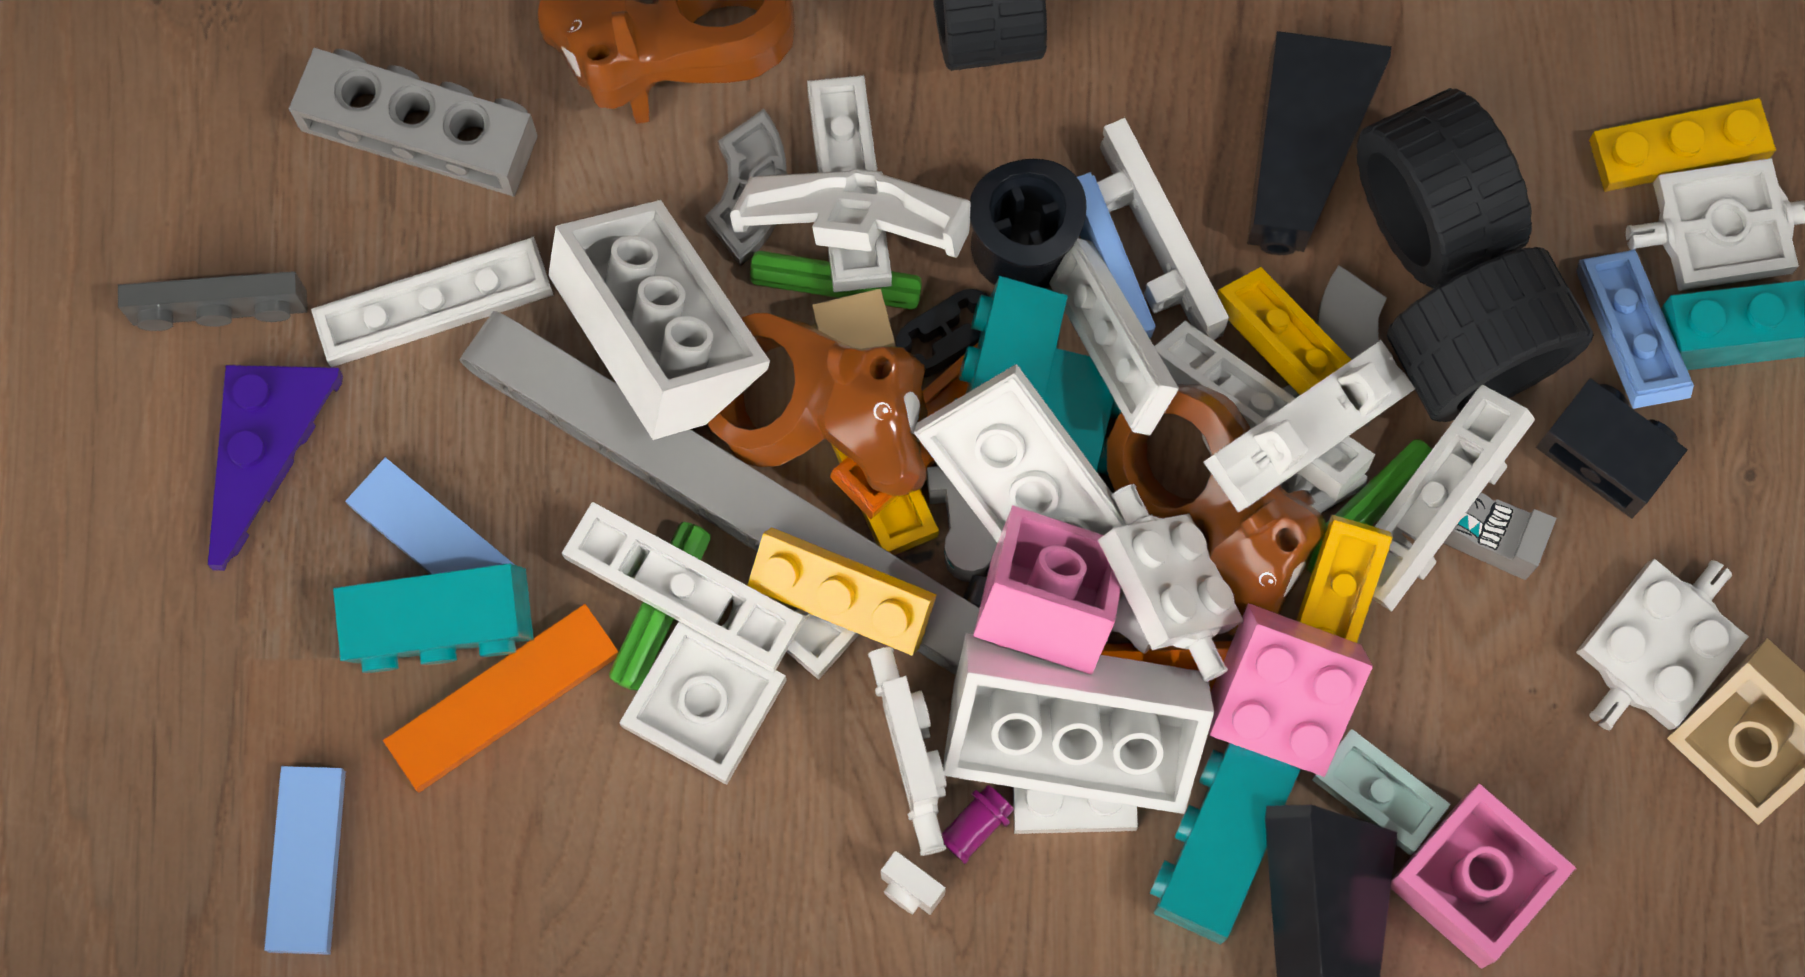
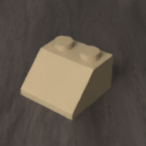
(1751, 732)

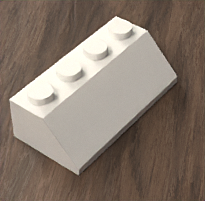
(655, 316)
(1105, 736)

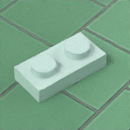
(1382, 791)

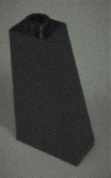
(1309, 122)
(1328, 891)

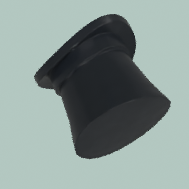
(1025, 220)

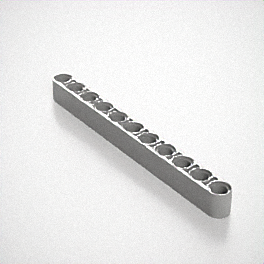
(689, 466)

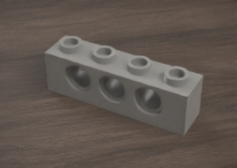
(490, 161)

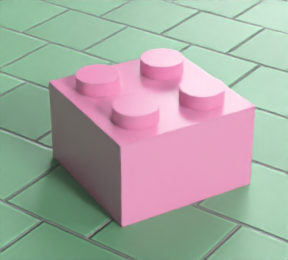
(1049, 592)
(1288, 690)
(1481, 876)

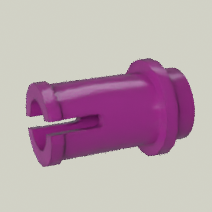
(976, 823)

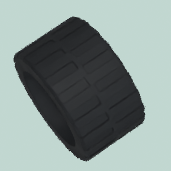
(990, 31)
(1444, 186)
(1489, 327)

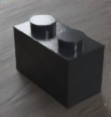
(1612, 447)

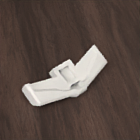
(854, 209)

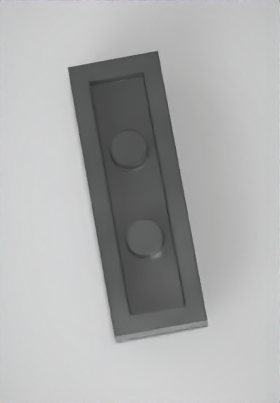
(212, 300)

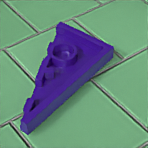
(261, 427)

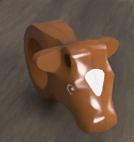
(629, 45)
(841, 393)
(1255, 550)

